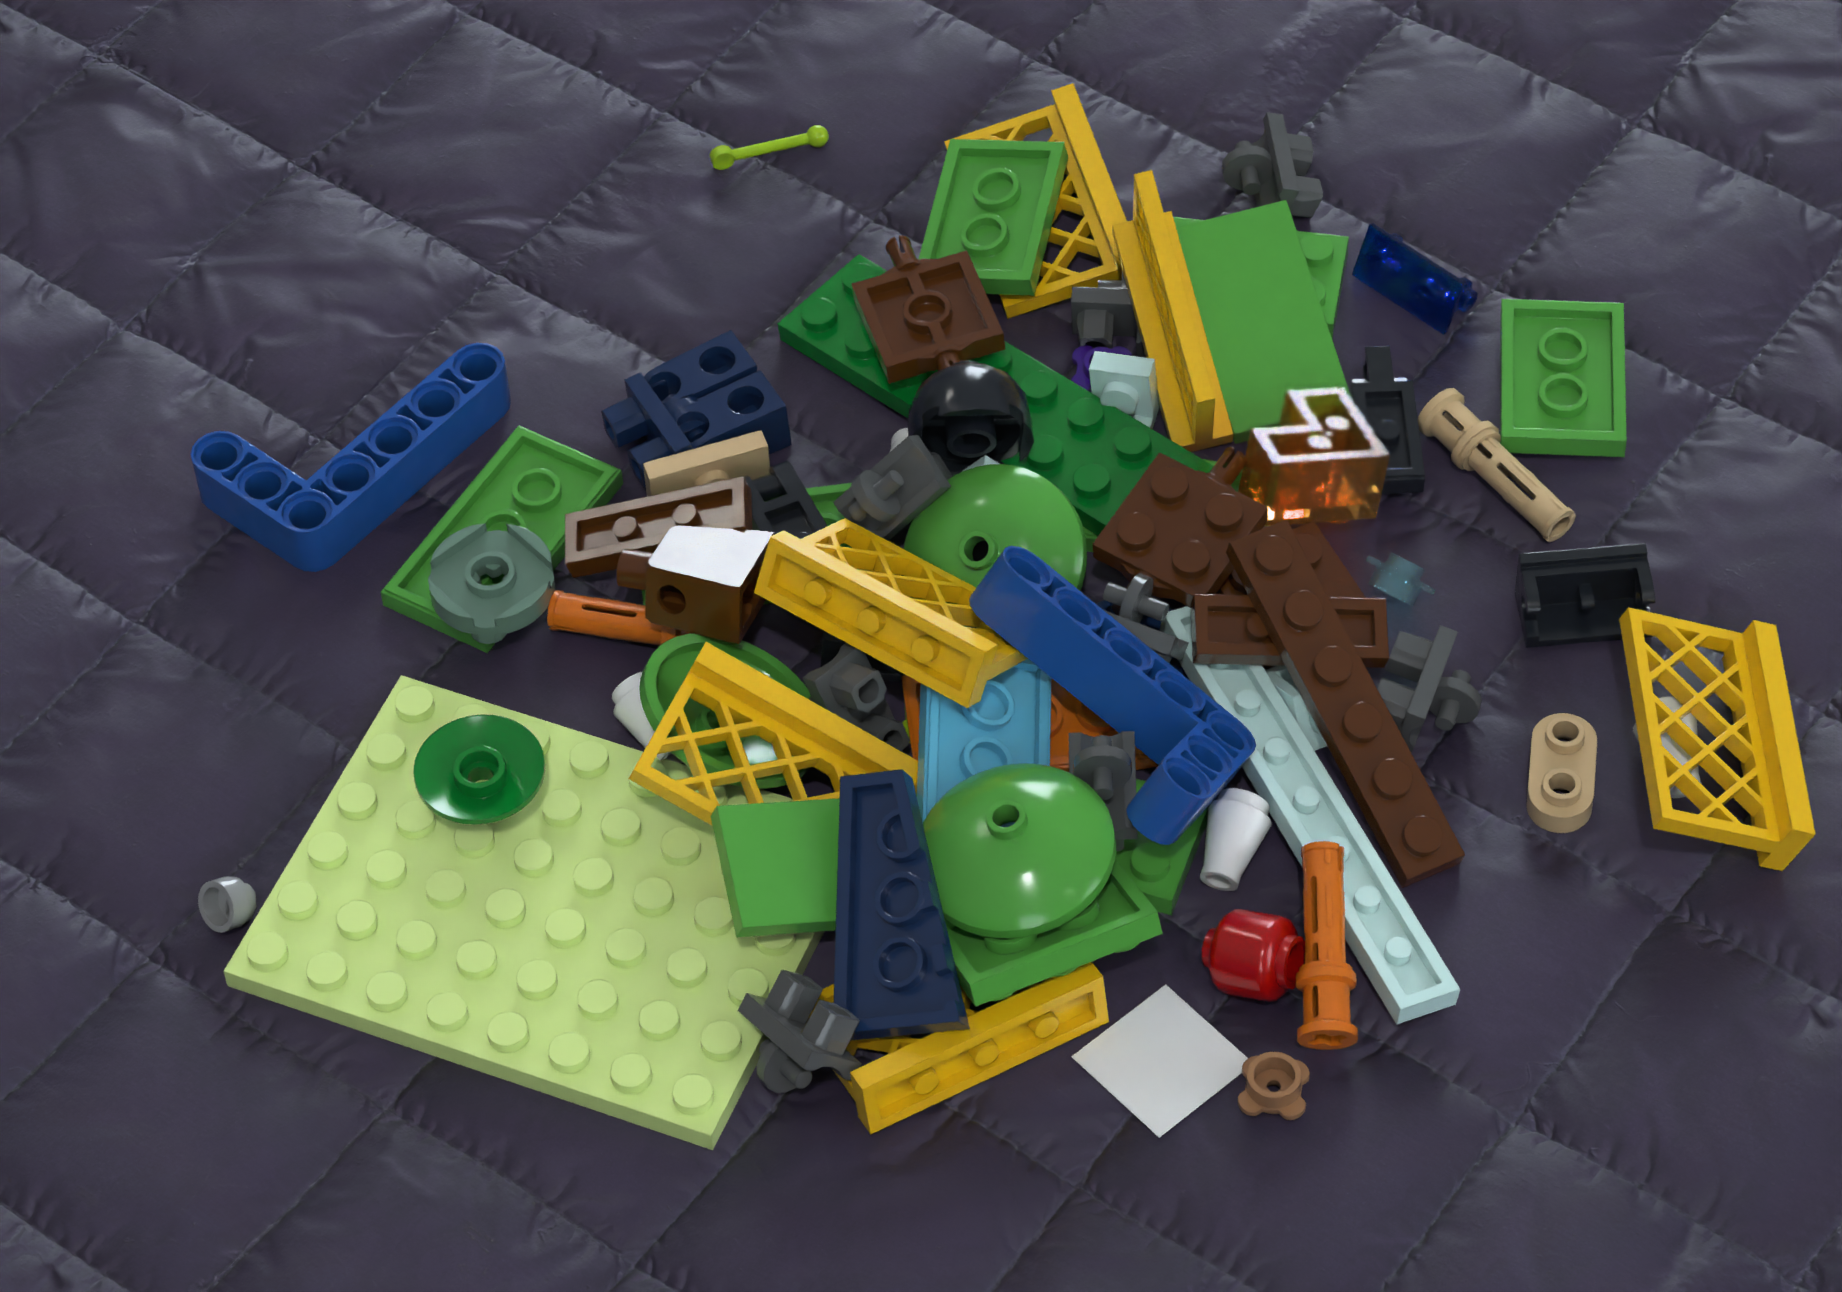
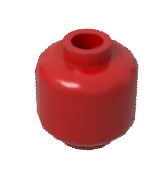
(1253, 955)

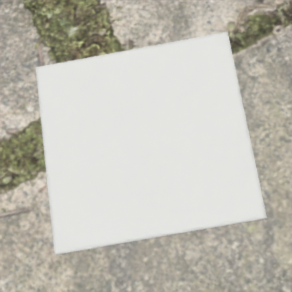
(1162, 1060)

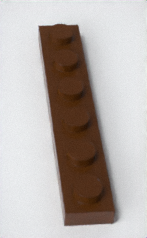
(1345, 704)

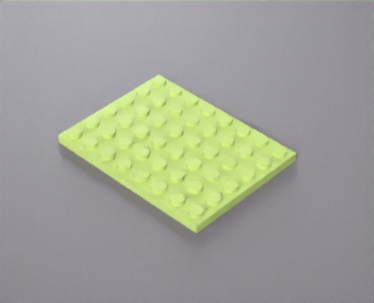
(541, 948)

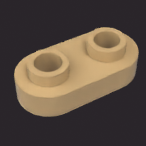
(1562, 768)

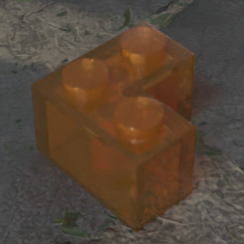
(1317, 462)

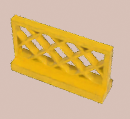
(1094, 200)
(1170, 322)
(875, 609)
(770, 712)
(1761, 735)
(999, 1038)

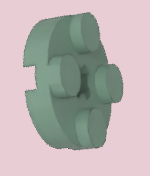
(497, 608)

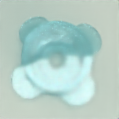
(1398, 578)

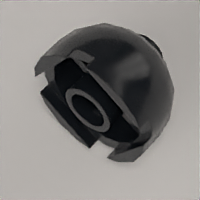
(971, 414)

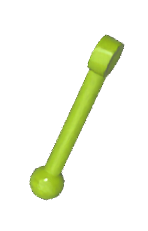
(724, 157)

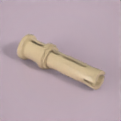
(1479, 449)

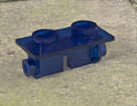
(1412, 279)

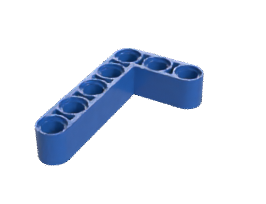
(369, 479)
(1122, 683)

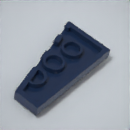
(890, 922)

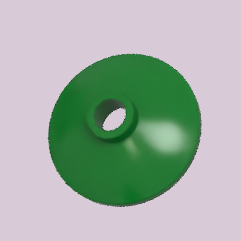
(473, 751)

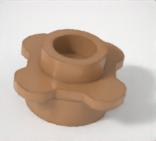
(1273, 1070)

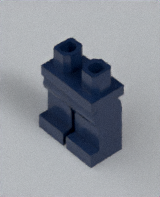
(695, 403)

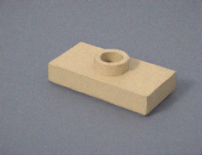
(709, 464)

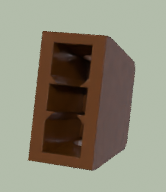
(700, 579)

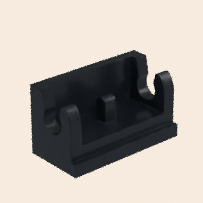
(1581, 593)

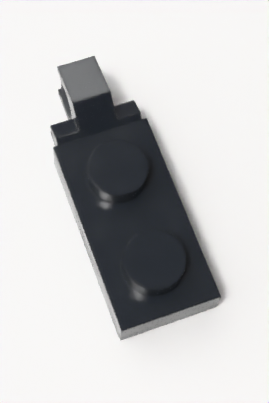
(1392, 414)

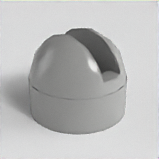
(226, 903)

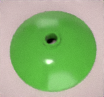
(1005, 509)
(665, 675)
(1023, 874)

